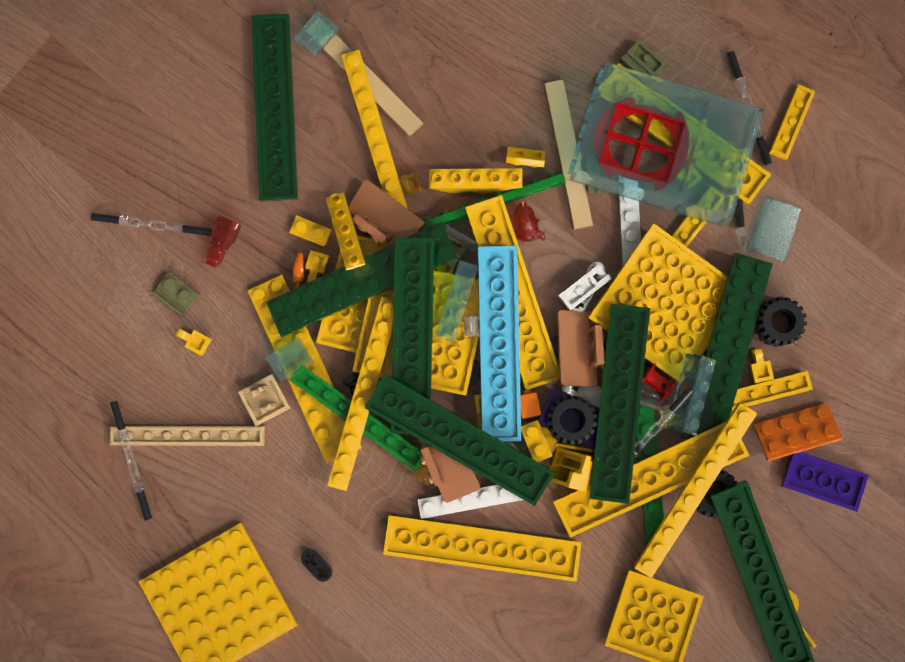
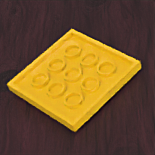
(653, 619)

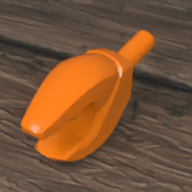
(299, 270)

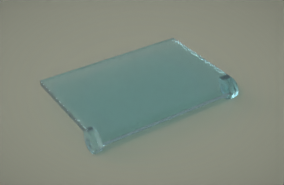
(774, 229)

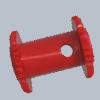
(655, 380)

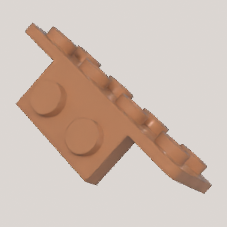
(382, 215)
(579, 348)
(449, 475)

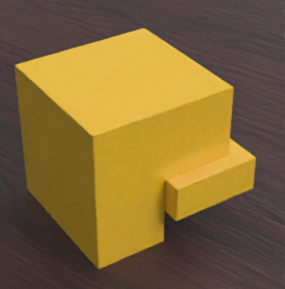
(572, 469)

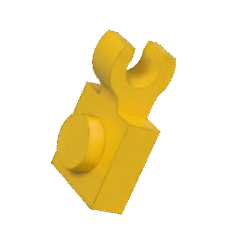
(316, 264)
(196, 341)
(760, 369)

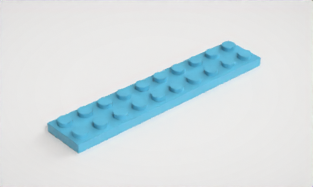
(499, 342)

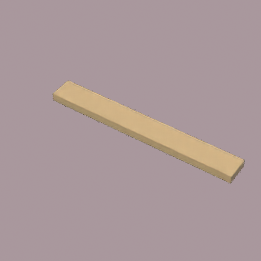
(383, 95)
(566, 145)
(192, 435)

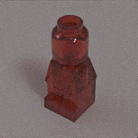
(222, 239)

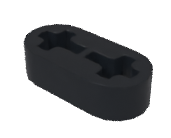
(313, 568)

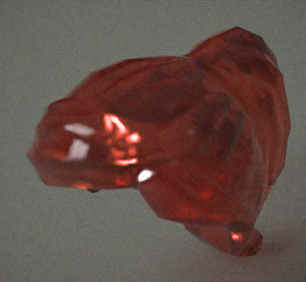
(526, 224)

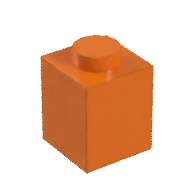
(529, 404)

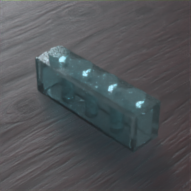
(456, 301)
(697, 374)

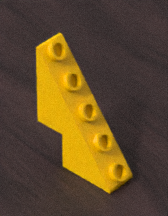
(475, 180)
(345, 231)

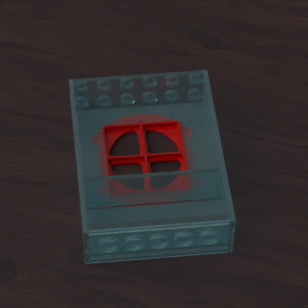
(708, 150)

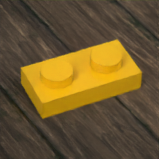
(526, 157)
(310, 231)
(536, 441)

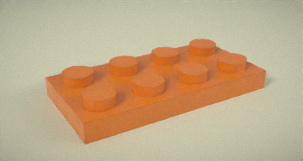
(797, 432)

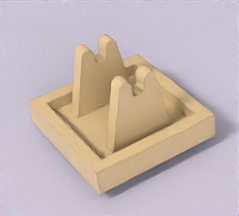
(264, 400)

